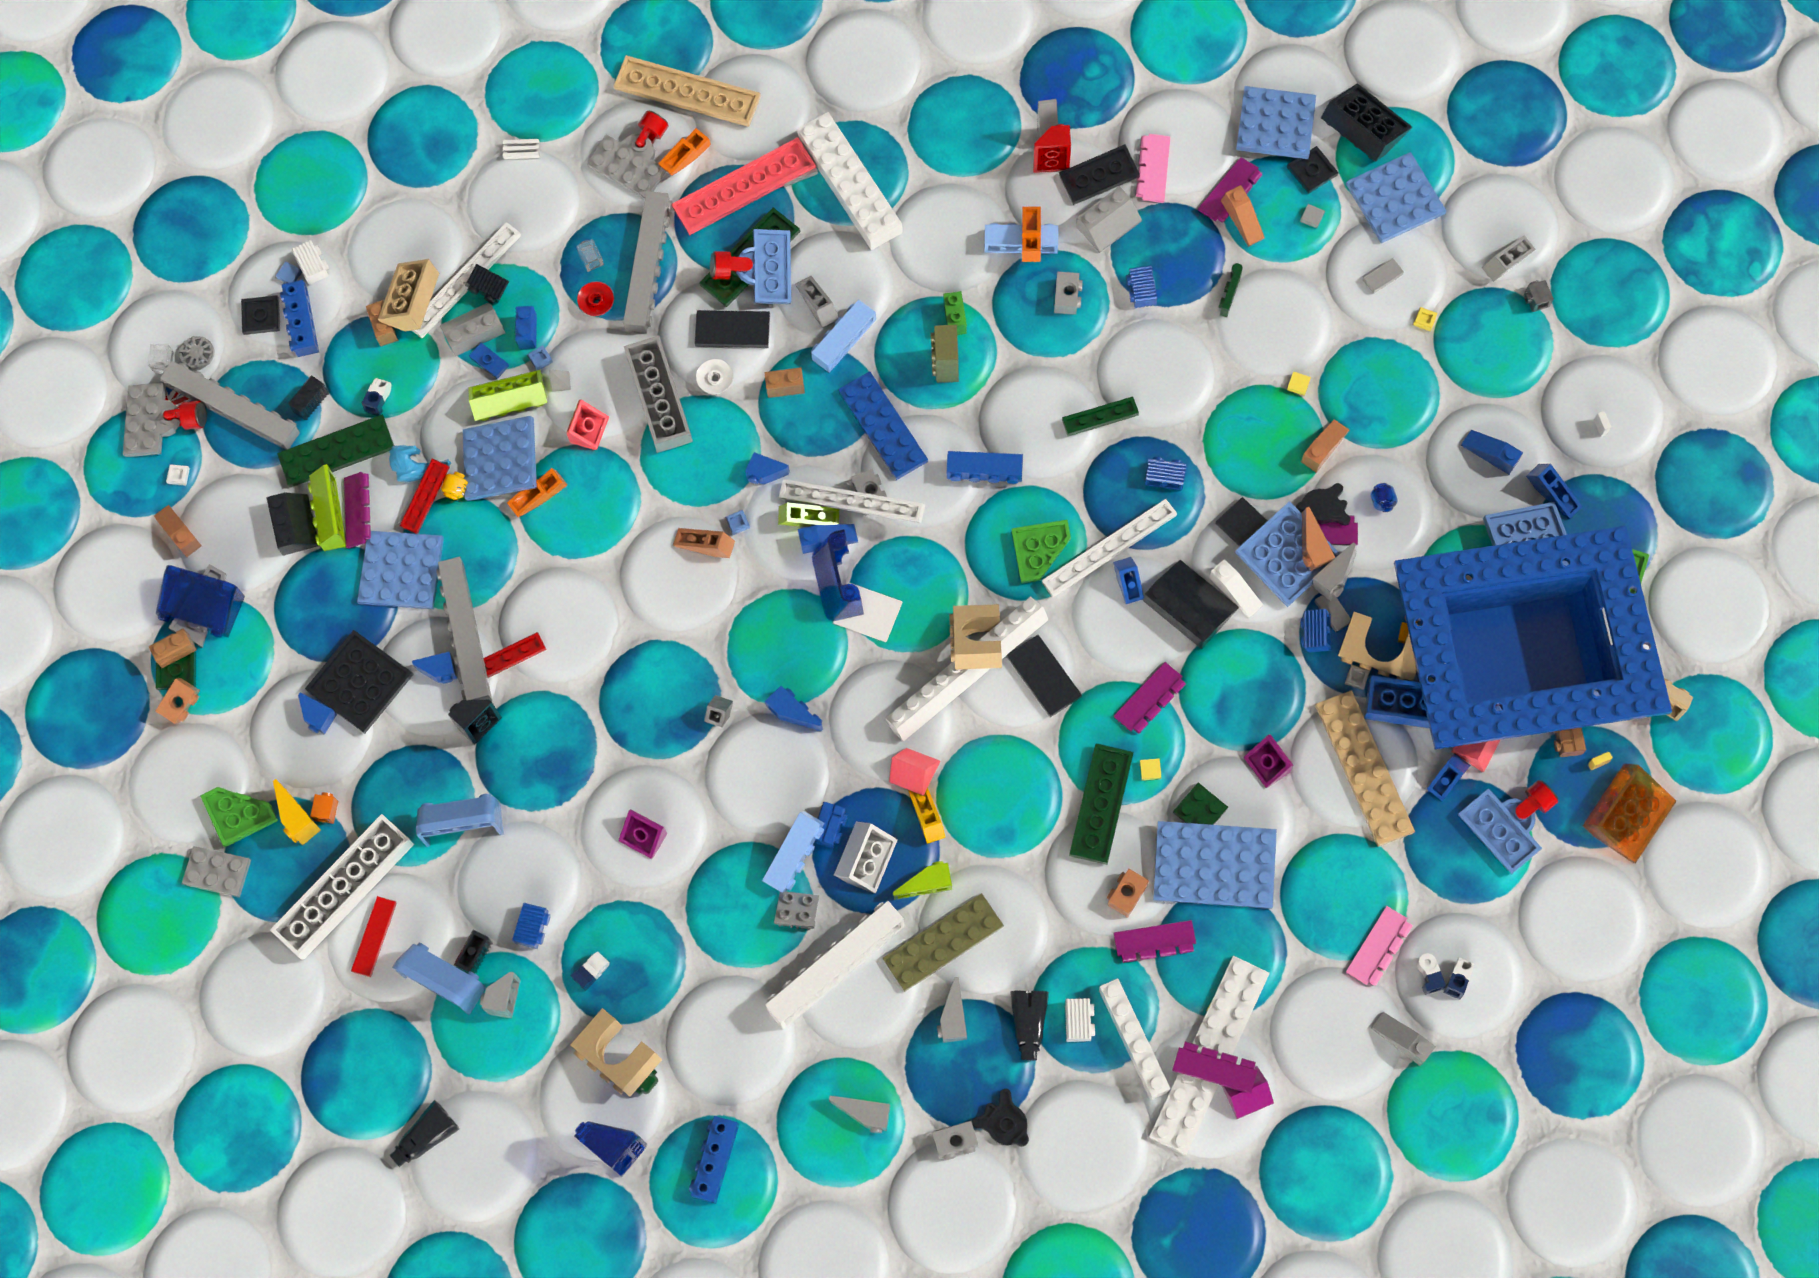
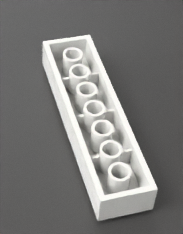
(850, 181)
(342, 887)
(835, 964)

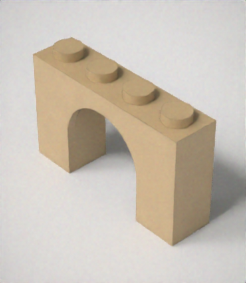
(1354, 650)
(971, 653)
(625, 1075)

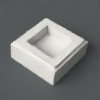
(1602, 423)
(178, 475)

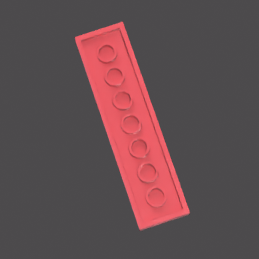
(743, 186)

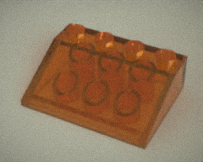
(1630, 812)

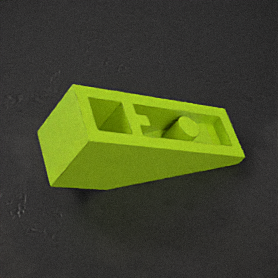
(807, 515)
(930, 880)

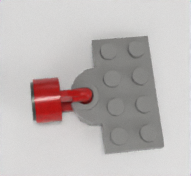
(632, 159)
(153, 417)

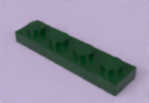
(1100, 416)

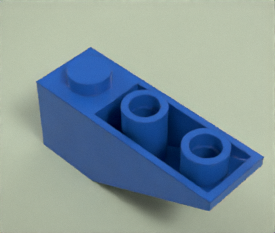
(788, 709)

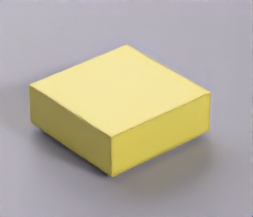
(1425, 319)
(1298, 383)
(1600, 760)
(1150, 769)

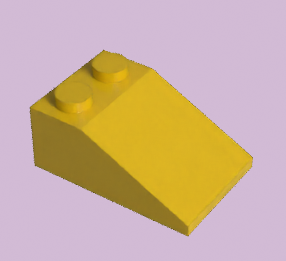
(294, 818)

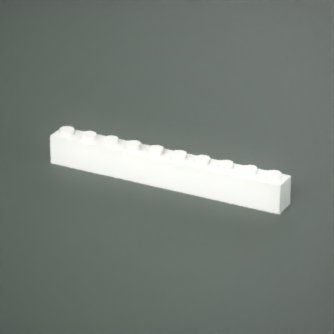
(953, 682)

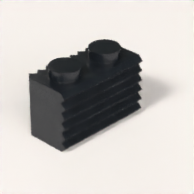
(487, 284)
(308, 397)
(473, 952)

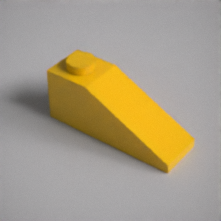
(927, 816)

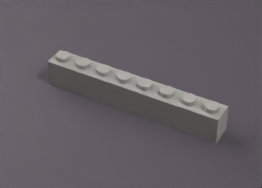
(646, 262)
(229, 405)
(464, 630)

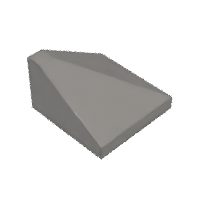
(560, 380)

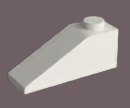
(1235, 588)

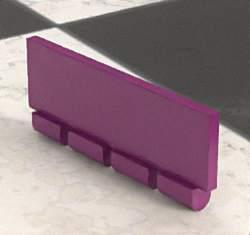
(1242, 174)
(357, 515)
(1340, 534)
(1145, 700)
(1149, 939)
(1218, 1071)

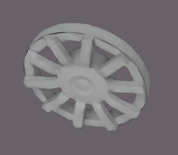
(196, 352)

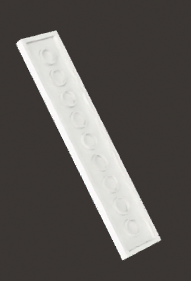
(1220, 1032)

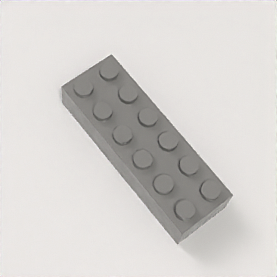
(658, 394)

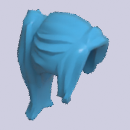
(404, 466)

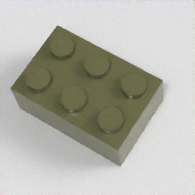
(945, 353)

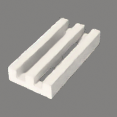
(521, 146)

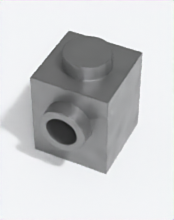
(1538, 295)
(718, 711)

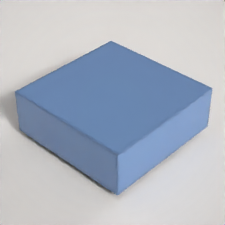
(288, 273)
(540, 358)
(737, 522)

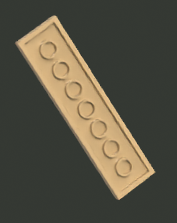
(687, 91)
(1364, 768)

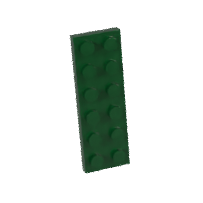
(728, 289)
(336, 450)
(1101, 804)

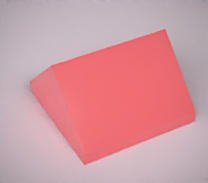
(587, 426)
(1477, 754)
(913, 770)

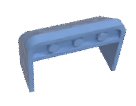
(458, 817)
(440, 977)

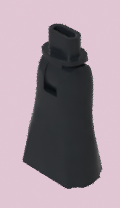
(1029, 1020)
(426, 1133)

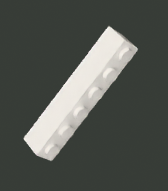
(1134, 1039)

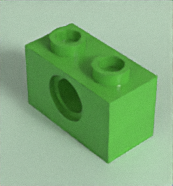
(955, 311)

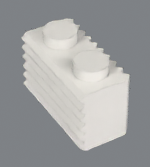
(310, 262)
(1078, 1020)

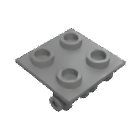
(796, 910)

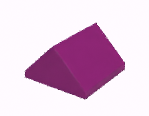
(1268, 761)
(642, 834)
(1245, 1103)

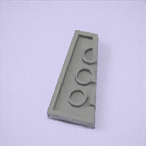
(196, 632)

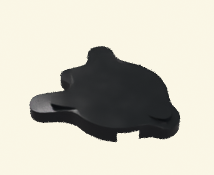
(1326, 505)
(1004, 1122)

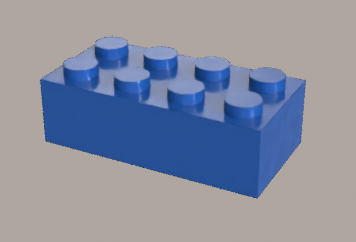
(1395, 702)

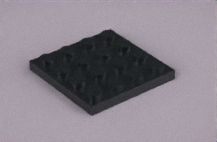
(359, 681)

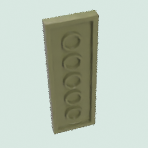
(943, 942)

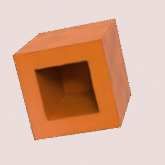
(324, 808)

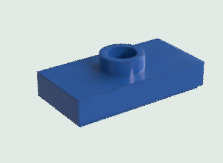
(489, 360)

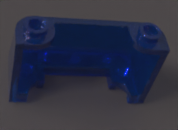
(837, 599)
(199, 600)
(613, 1145)

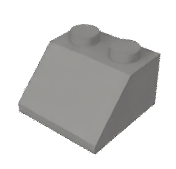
(501, 996)

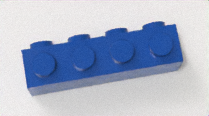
(299, 318)
(984, 466)
(715, 1159)

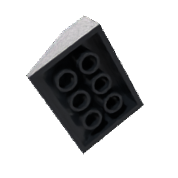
(1365, 122)
(1190, 603)

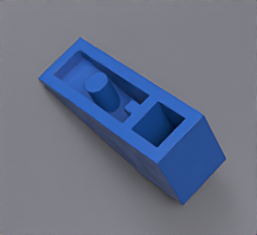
(1493, 450)
(1554, 489)
(813, 536)

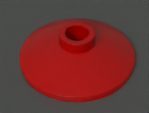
(592, 292)

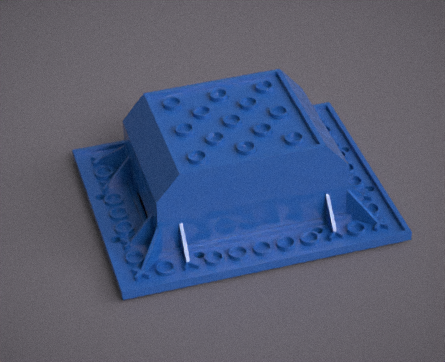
(1529, 637)

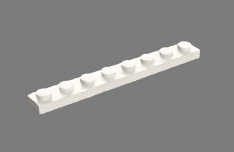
(456, 288)
(852, 501)
(1109, 548)

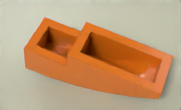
(685, 152)
(1031, 234)
(529, 499)

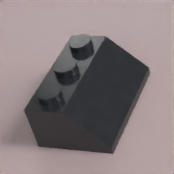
(292, 522)
(474, 718)

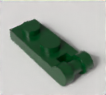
(1230, 289)

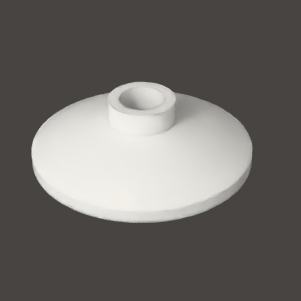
(710, 370)

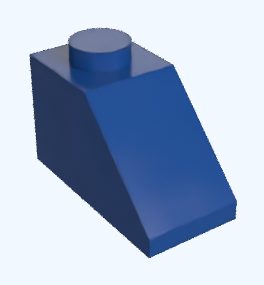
(765, 470)
(1128, 580)
(437, 667)
(316, 714)
(1448, 777)

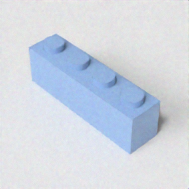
(1009, 238)
(843, 336)
(793, 852)

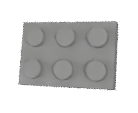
(216, 871)

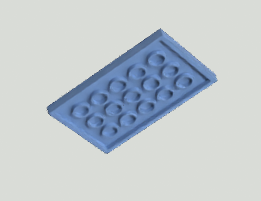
(1215, 864)

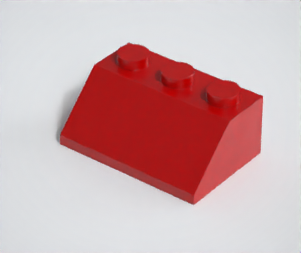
(1053, 150)

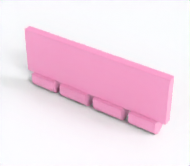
(1153, 177)
(1374, 950)

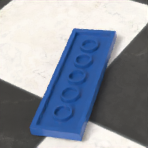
(883, 425)

